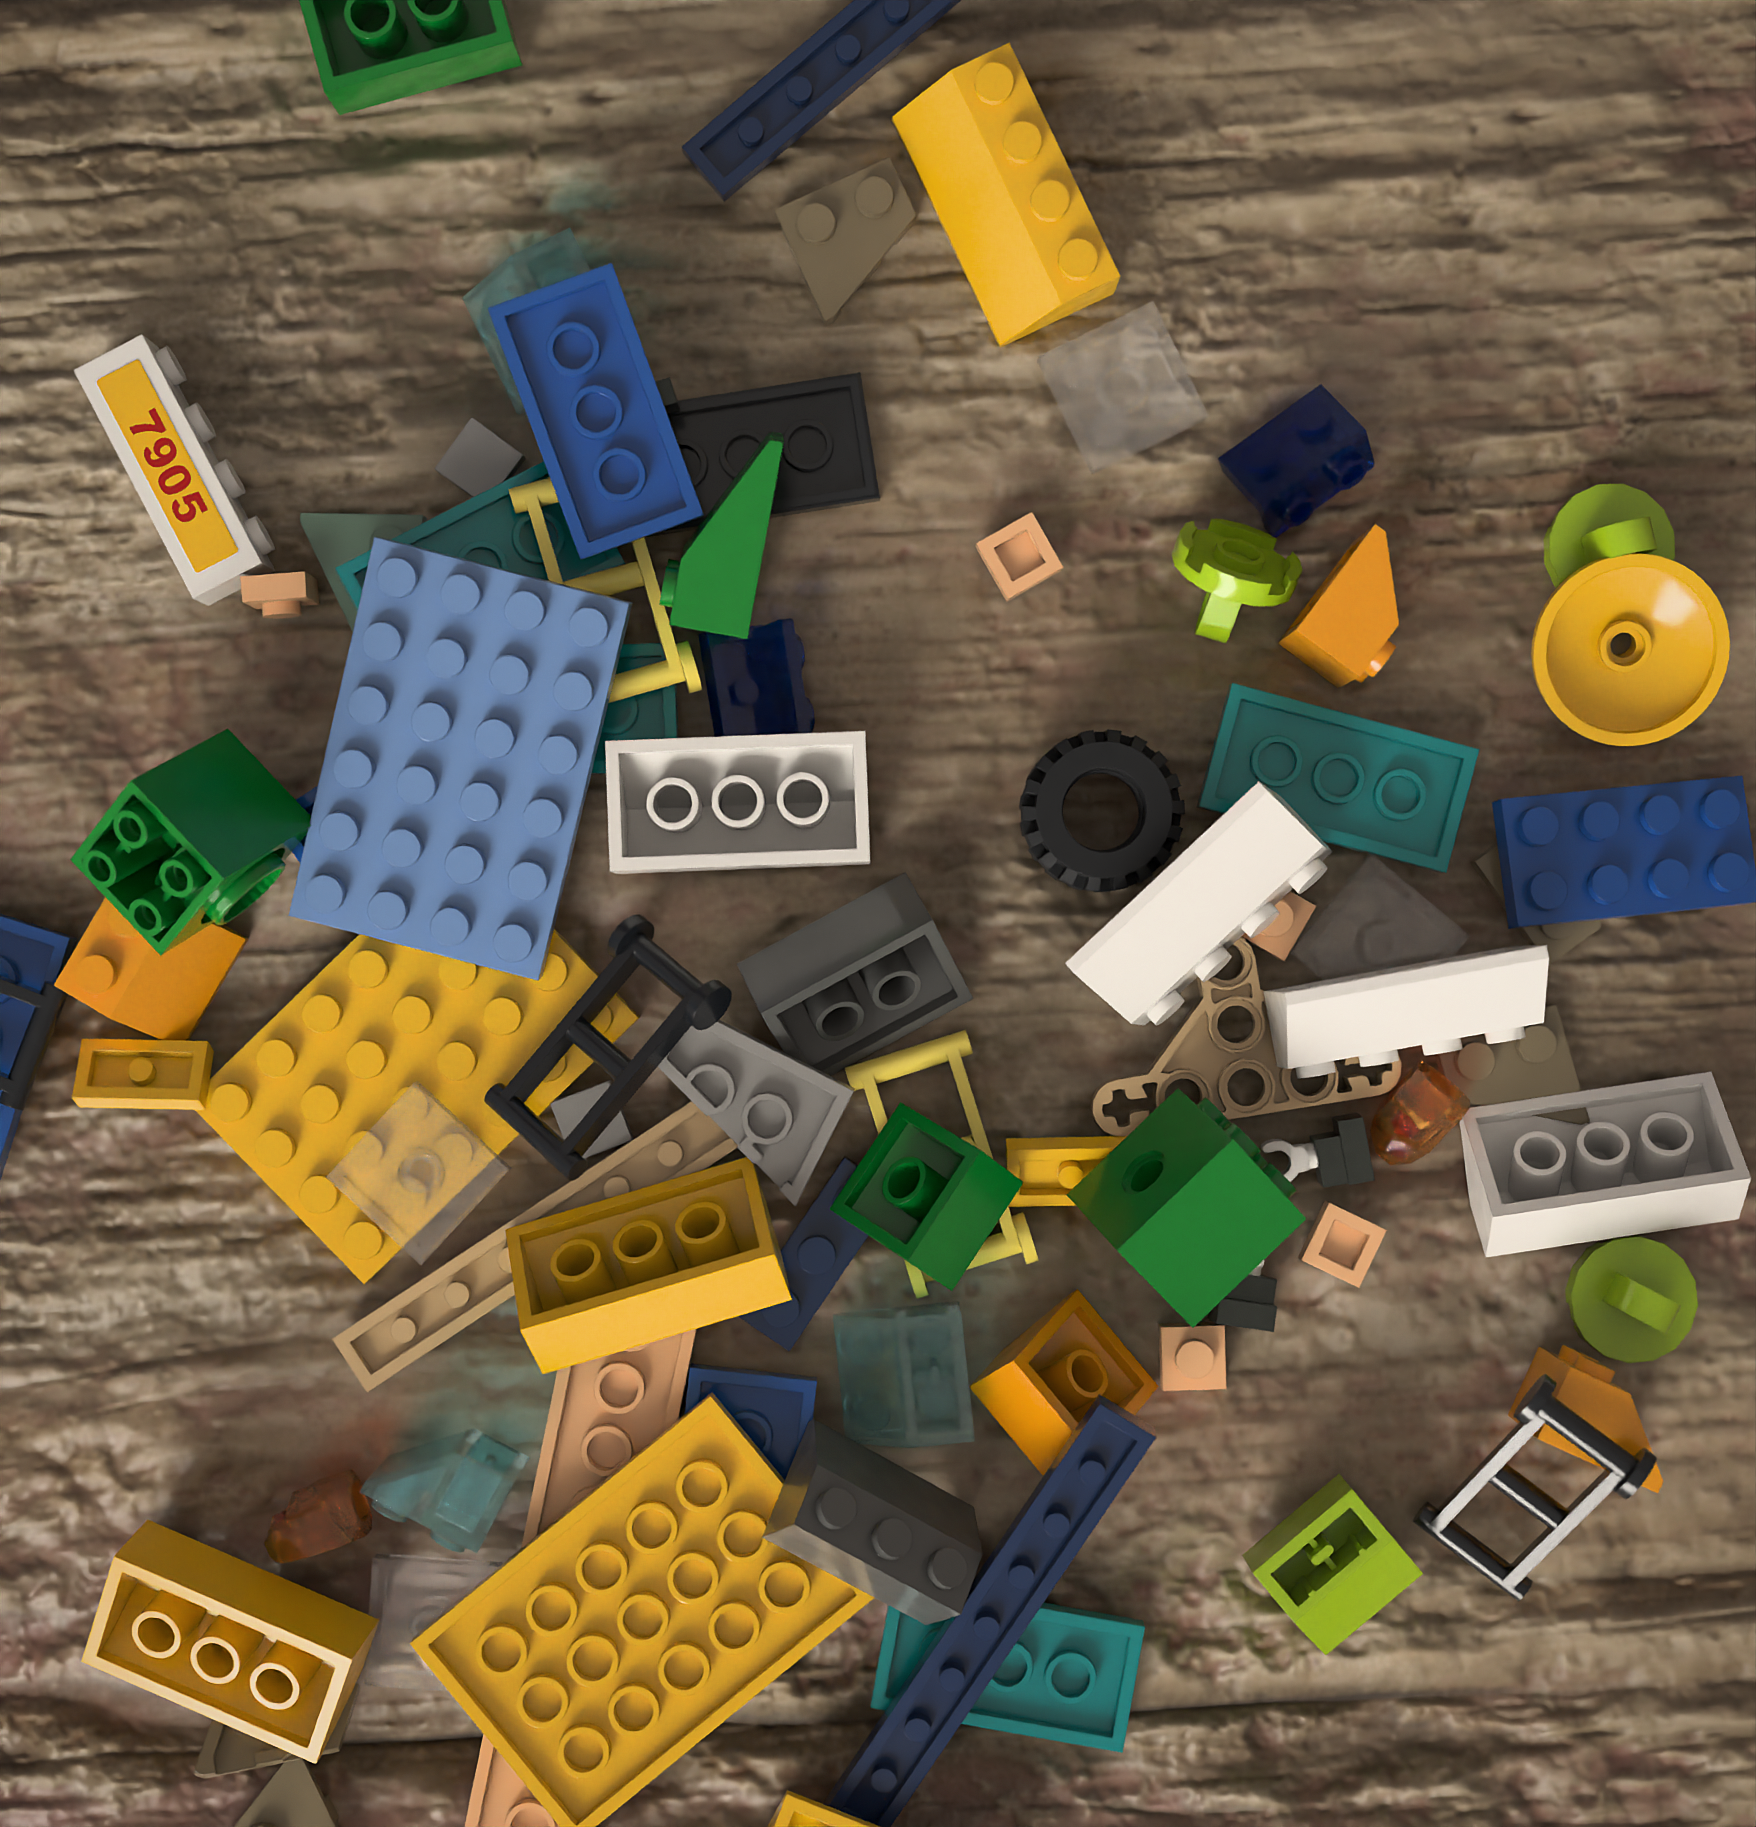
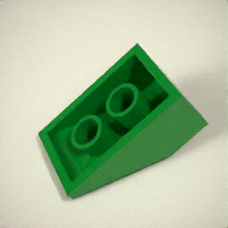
(722, 559)

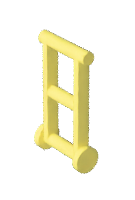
(679, 658)
(949, 1048)

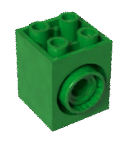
(193, 841)
(1189, 1204)

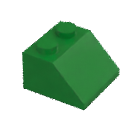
(927, 1195)

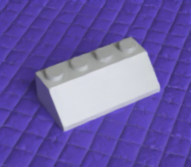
(737, 802)
(1202, 907)
(1408, 1007)
(1642, 1165)

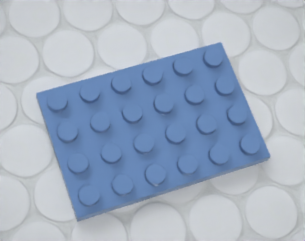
(459, 758)

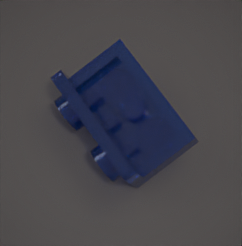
(1299, 460)
(757, 681)

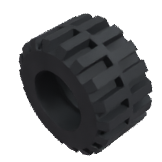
(1156, 801)

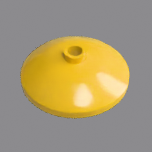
(1666, 673)

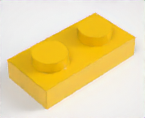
(143, 1074)
(1054, 1166)

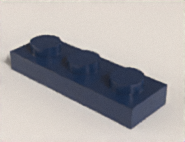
(812, 1262)

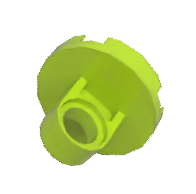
(1605, 524)
(1234, 569)
(1631, 1298)

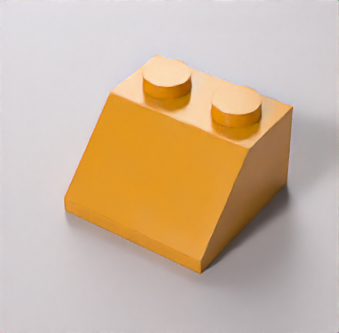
(1349, 616)
(140, 988)
(1053, 1376)
(1588, 1391)

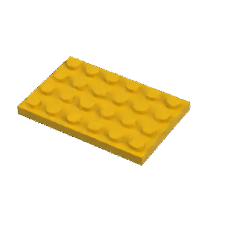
(361, 1039)
(636, 1620)

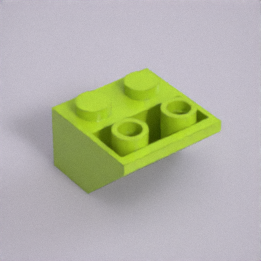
(1331, 1565)

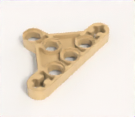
(1208, 1060)

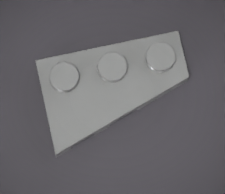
(761, 1099)

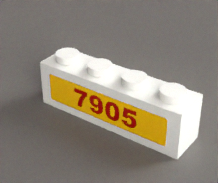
(175, 468)

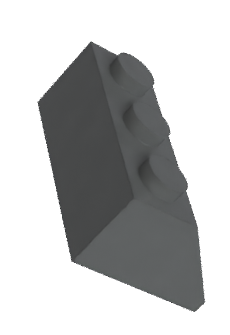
(855, 979)
(876, 1526)

